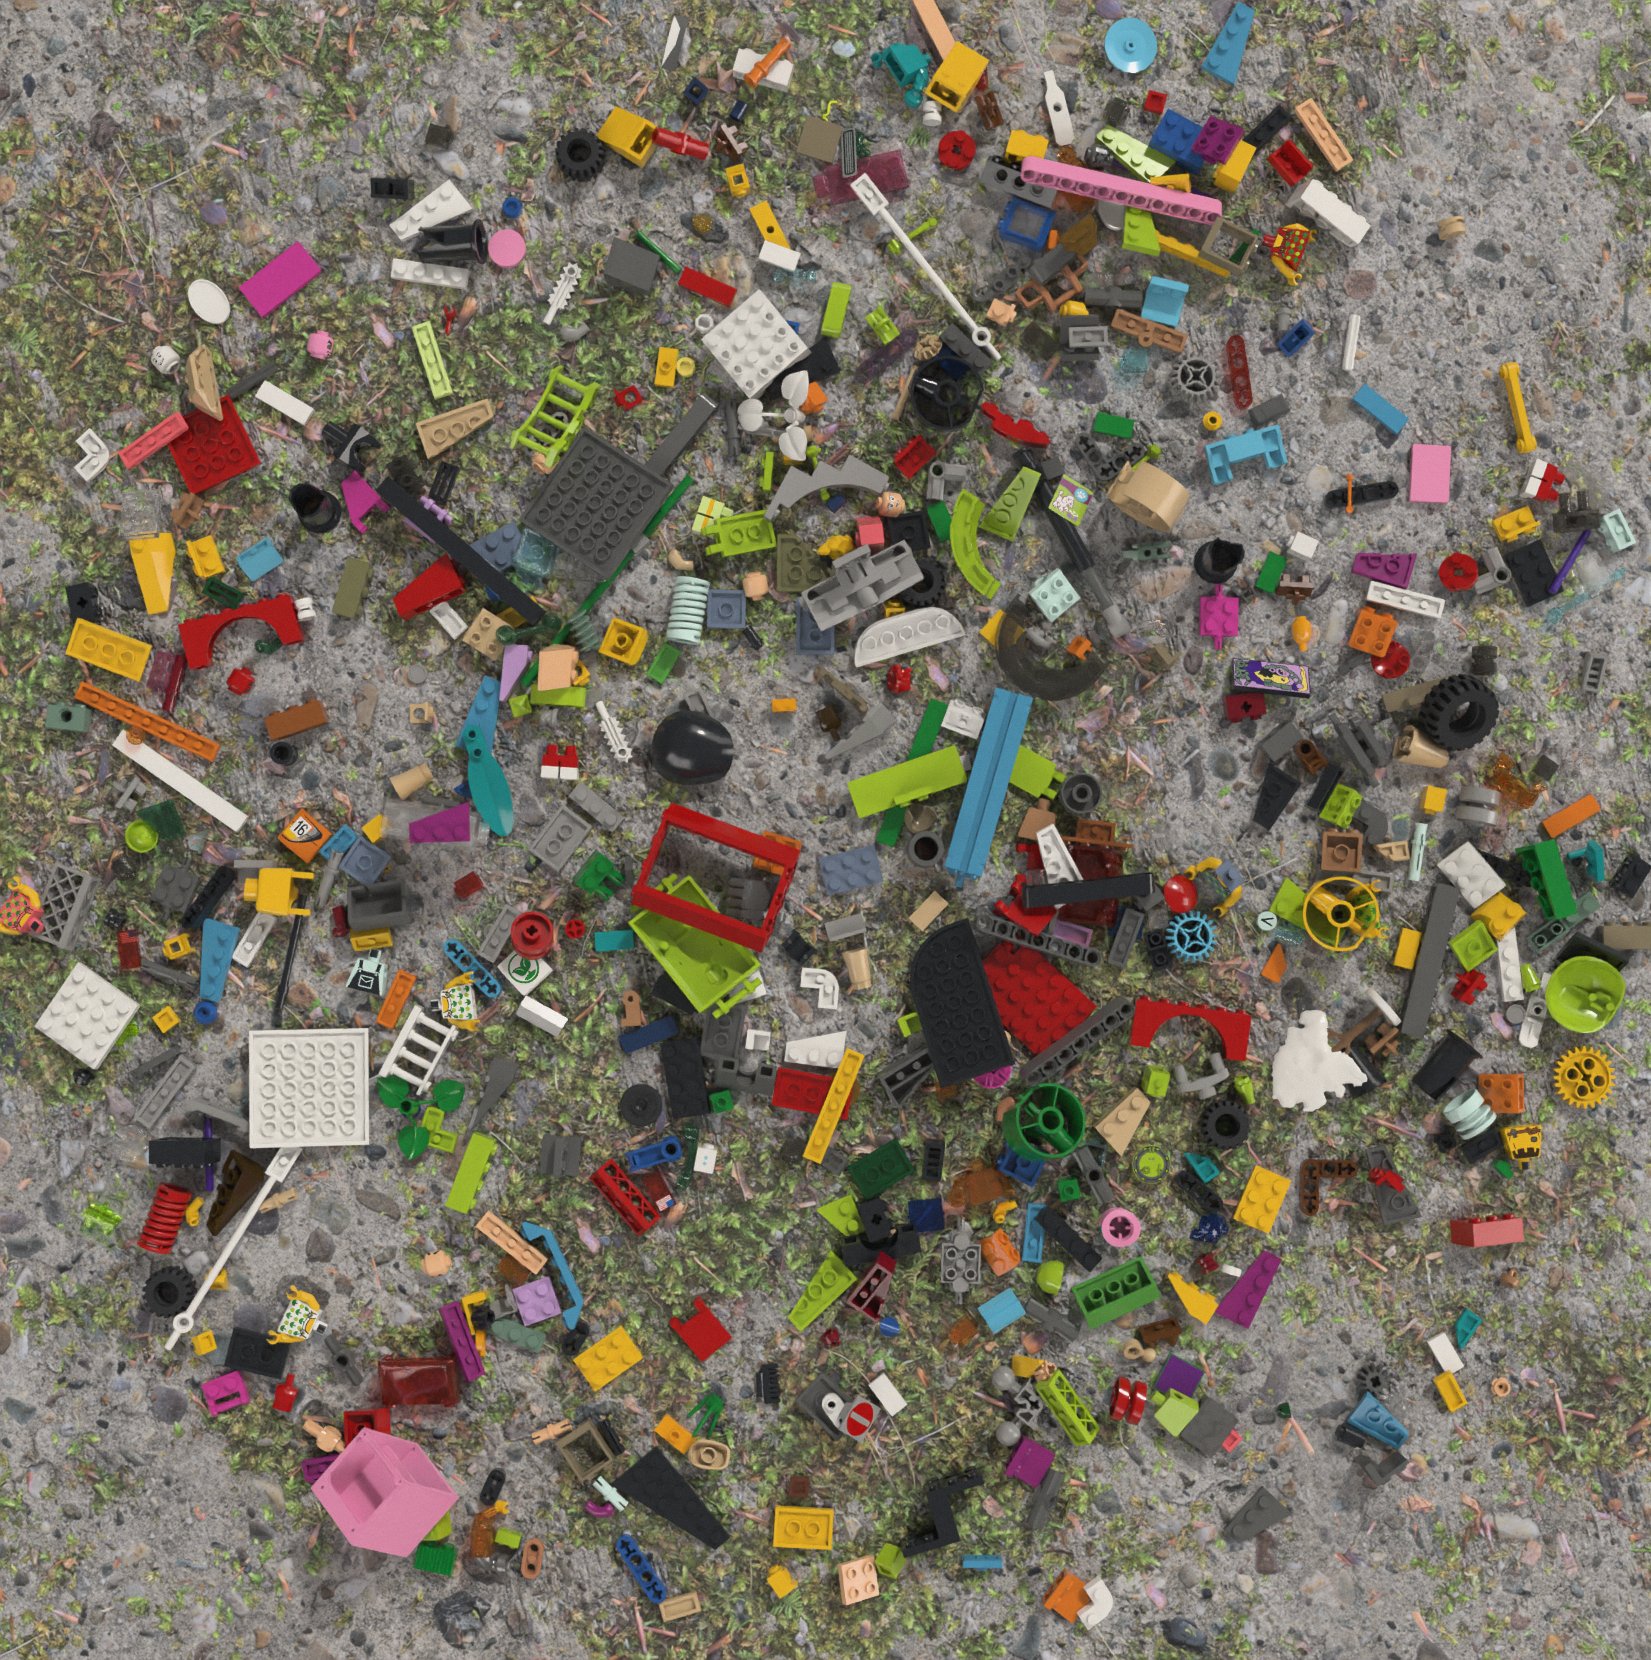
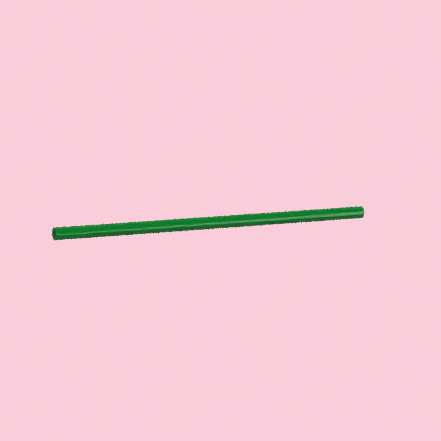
(601, 587)

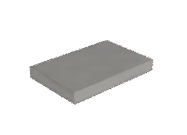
(560, 838)

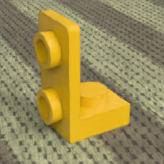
(476, 1298)

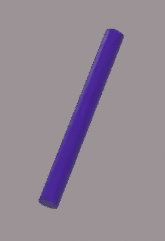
(1569, 562)
(208, 1169)

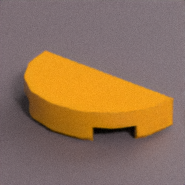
(481, 1342)

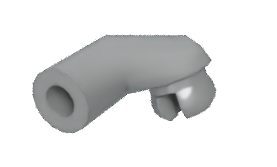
(574, 334)
(1038, 640)

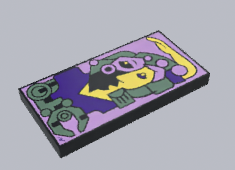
(1270, 678)

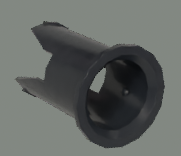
(459, 241)
(327, 515)
(1204, 563)
(1445, 1066)

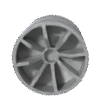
(1479, 801)

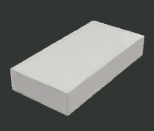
(779, 256)
(449, 620)
(1445, 1353)
(887, 1394)

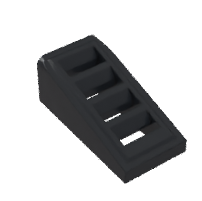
(933, 1143)

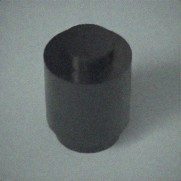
(1350, 1435)

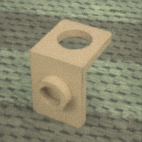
(429, 713)

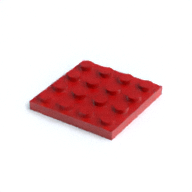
(213, 448)

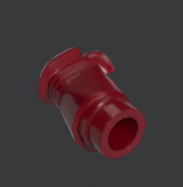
(341, 923)

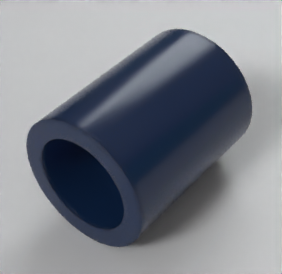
(738, 110)
(836, 502)

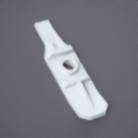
(1060, 120)
(1533, 1022)

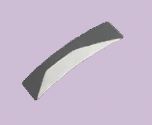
(674, 42)

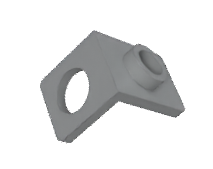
(505, 1305)

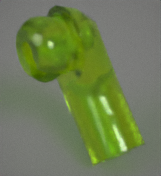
(130, 1030)

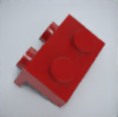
(1290, 163)
(913, 456)
(1380, 1174)

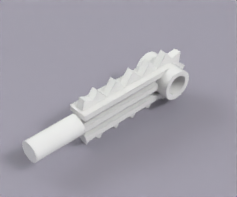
(565, 286)
(614, 735)

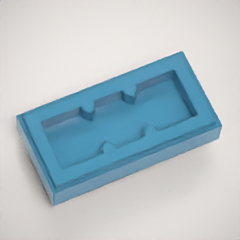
(341, 841)
(982, 1562)

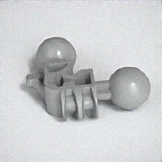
(1004, 1379)

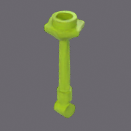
(895, 246)
(1153, 451)
(812, 452)

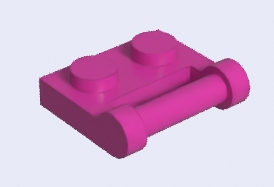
(222, 1387)

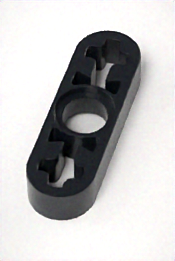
(1184, 1186)

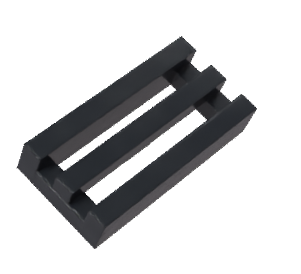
(437, 479)

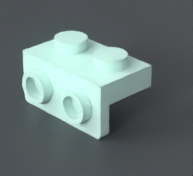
(1616, 531)

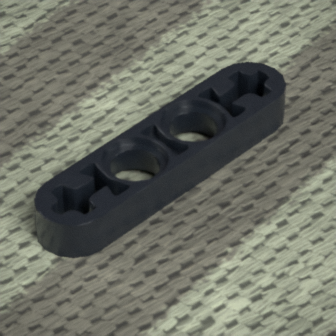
(1361, 496)
(1501, 864)
(209, 899)

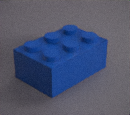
(1175, 138)

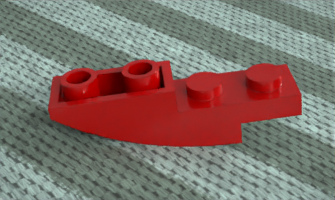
(1020, 433)

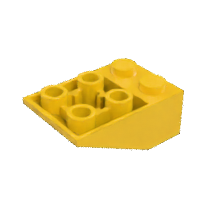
(957, 77)
(628, 135)

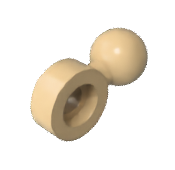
(1133, 1349)

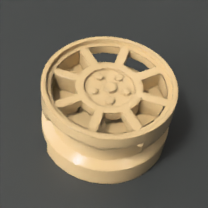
(1451, 227)

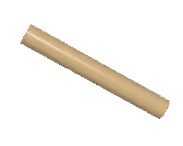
(904, 396)

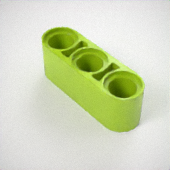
(836, 310)
(561, 697)

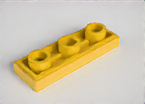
(765, 221)

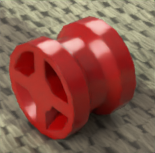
(572, 930)

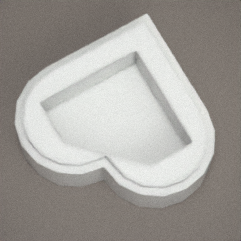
(1229, 1269)

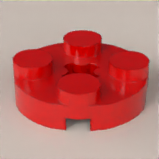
(967, 152)
(1451, 564)

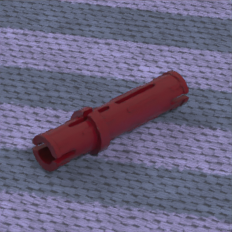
(172, 691)

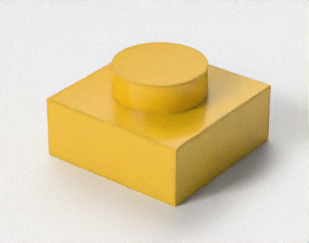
(166, 1019)

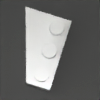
(817, 1051)

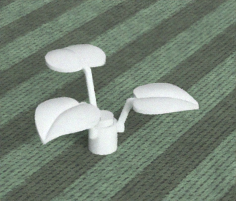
(794, 442)

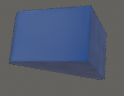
(1296, 338)

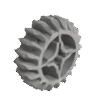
(1206, 366)

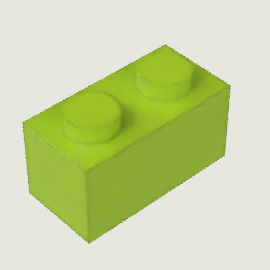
(508, 1537)

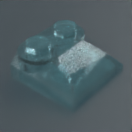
(534, 554)

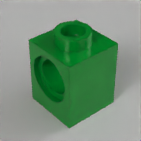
(722, 1101)
(1068, 1189)

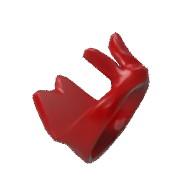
(898, 679)

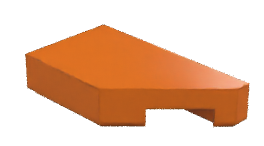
(1275, 965)

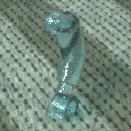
(780, 273)

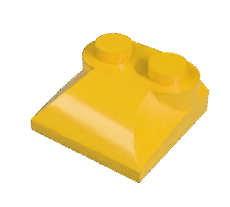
(624, 641)
(1499, 915)

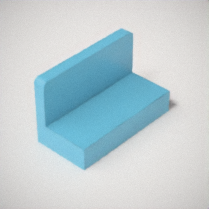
(259, 559)
(1002, 1310)

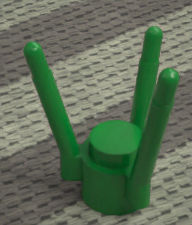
(713, 1404)

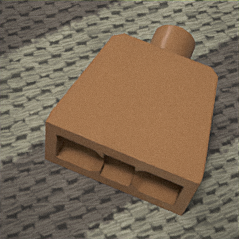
(1035, 820)

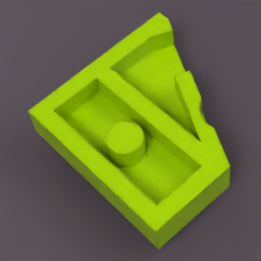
(843, 1215)

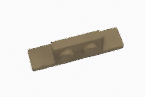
(1408, 696)

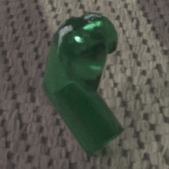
(268, 648)

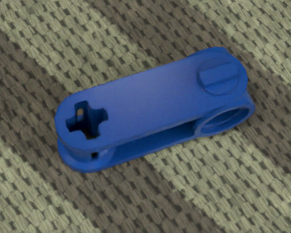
(653, 1154)

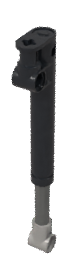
(1073, 545)

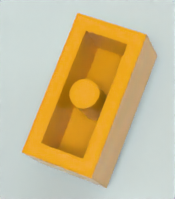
(784, 705)

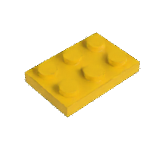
(1261, 1199)
(608, 1358)
(803, 1527)

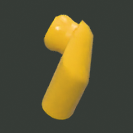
(1001, 1210)
(192, 1213)

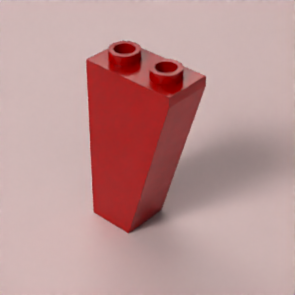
(431, 588)

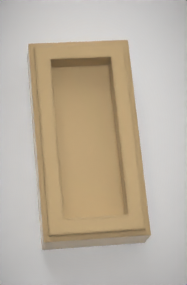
(928, 910)
(679, 1606)

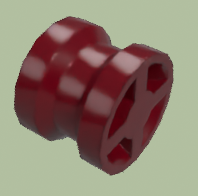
(1207, 1263)

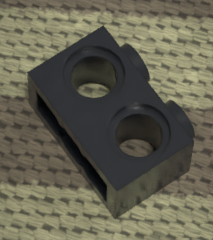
(392, 188)

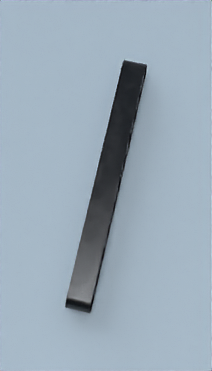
(460, 551)

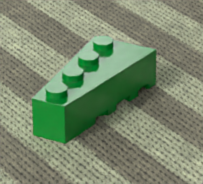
(1548, 878)

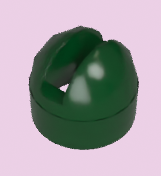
(1285, 1410)

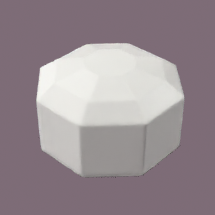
(704, 323)

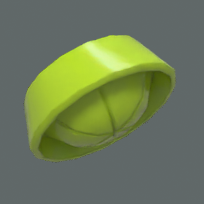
(140, 836)

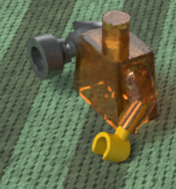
(483, 1537)

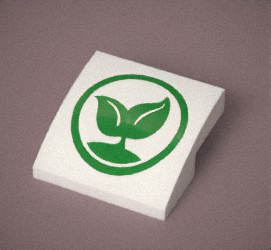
(524, 973)

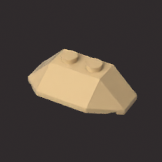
(203, 382)

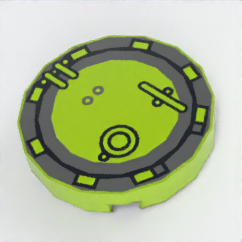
(1151, 1164)

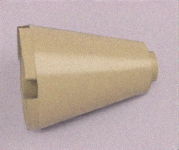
(1419, 749)

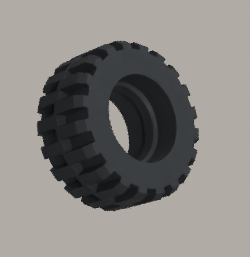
(1446, 699)

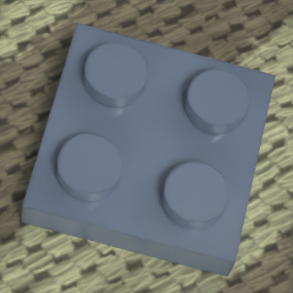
(726, 609)
(365, 861)

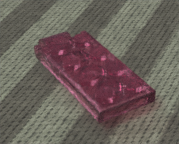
(883, 169)

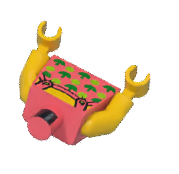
(21, 910)

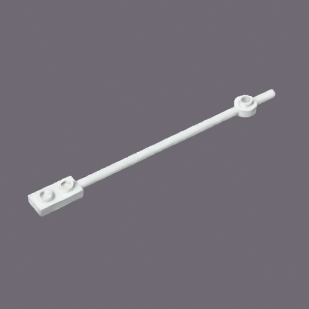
(876, 203)
(277, 1171)

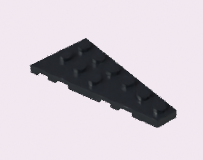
(665, 1491)

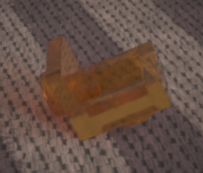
(513, 1269)

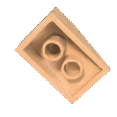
(557, 667)

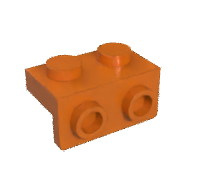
(999, 1252)

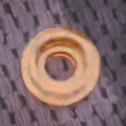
(135, 739)

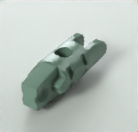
(1137, 553)

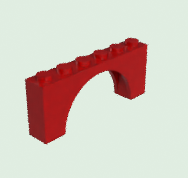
(200, 634)
(1231, 1027)

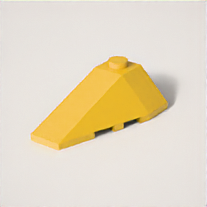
(154, 568)

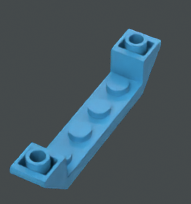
(534, 1231)

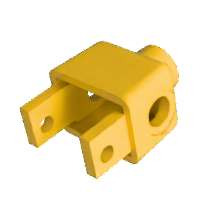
(276, 891)

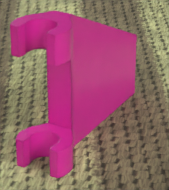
(360, 499)

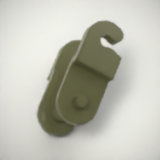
(1068, 1500)

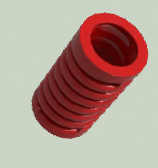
(169, 1203)

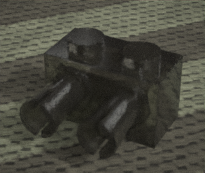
(404, 474)
(1572, 520)

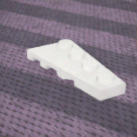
(1056, 858)

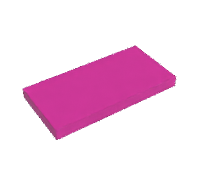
(280, 279)

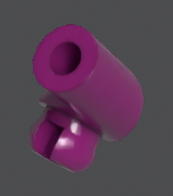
(599, 1512)

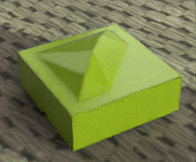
(520, 706)

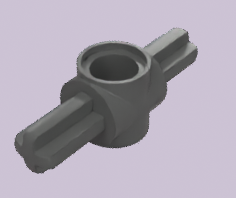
(349, 1368)

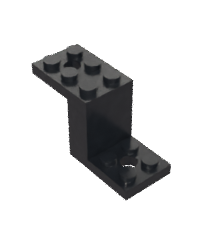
(946, 1527)

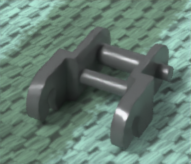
(1253, 592)

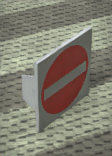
(858, 1418)

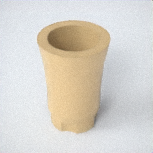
(411, 780)
(858, 967)

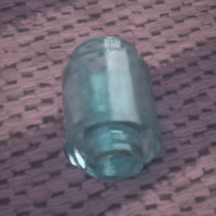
(1288, 936)

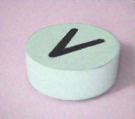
(1266, 920)

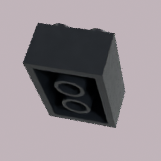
(184, 1152)

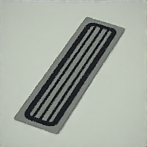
(849, 159)

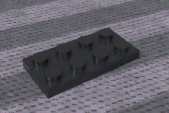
(685, 1078)

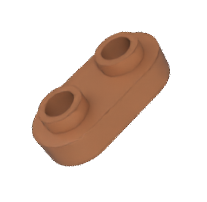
(532, 1557)

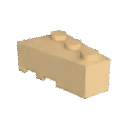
(1122, 1120)

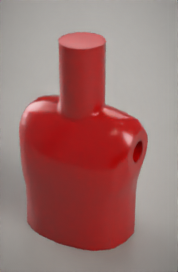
(285, 1395)

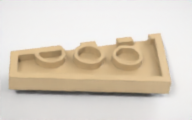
(450, 427)

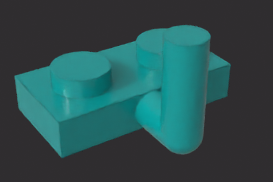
(1595, 859)

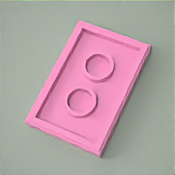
(1429, 473)

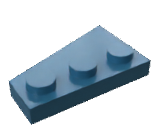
(1377, 1421)

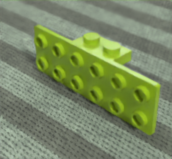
(907, 782)

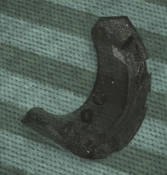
(1029, 674)

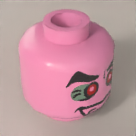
(320, 345)

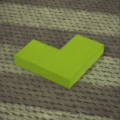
(439, 1138)

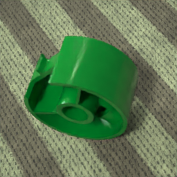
(1053, 1131)

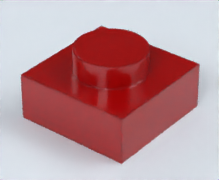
(1155, 102)

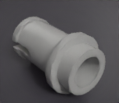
(1283, 320)

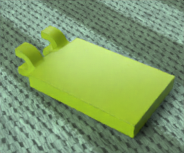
(740, 534)
(1034, 773)

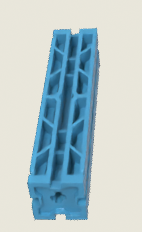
(987, 785)

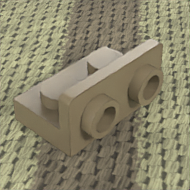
(1161, 656)

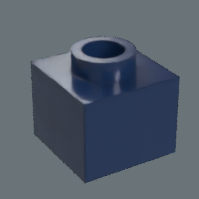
(690, 93)

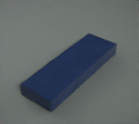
(649, 1034)

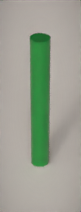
(655, 249)

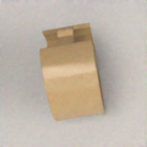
(1149, 496)

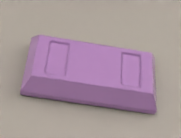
(1072, 933)

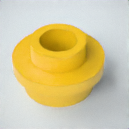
(1209, 426)

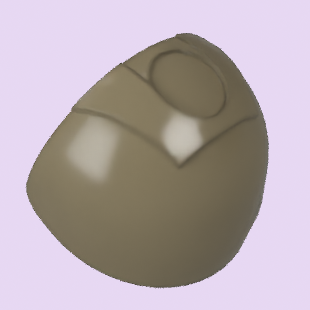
(919, 817)

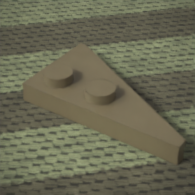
(844, 690)

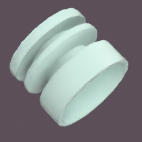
(1469, 1114)

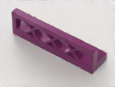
(461, 1341)

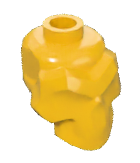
(837, 546)

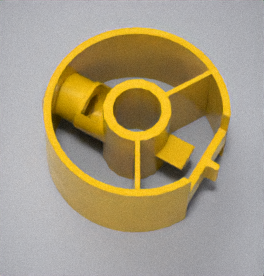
(1325, 901)

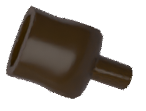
(829, 721)

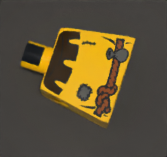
(1522, 1143)

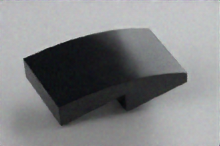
(1157, 950)

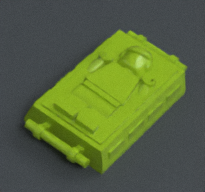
(696, 960)

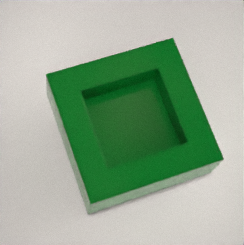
(1502, 1168)

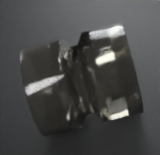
(1484, 660)

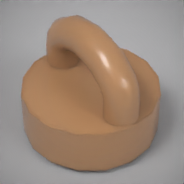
(1510, 1279)

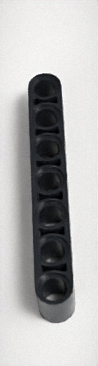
(1088, 890)

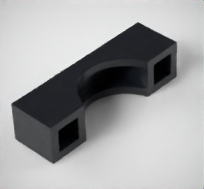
(859, 1251)

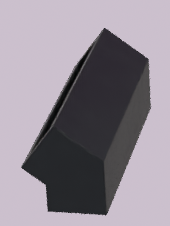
(1324, 788)

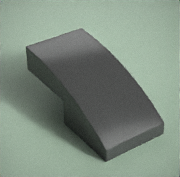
(834, 1161)

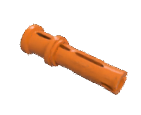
(762, 68)

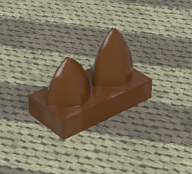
(1167, 1329)

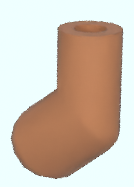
(1003, 1106)

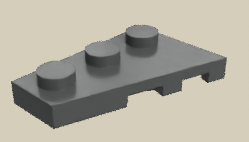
(1256, 1515)

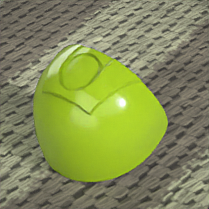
(1050, 1276)

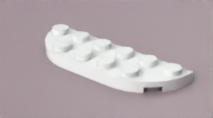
(905, 634)

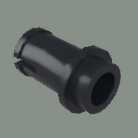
(753, 638)

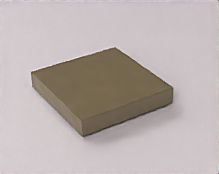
(819, 139)

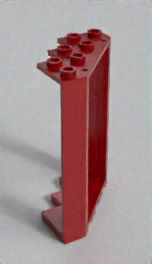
(701, 917)

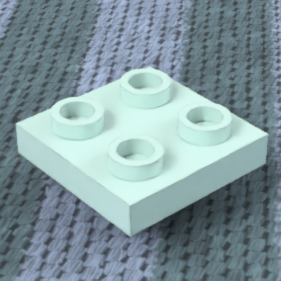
(1053, 594)

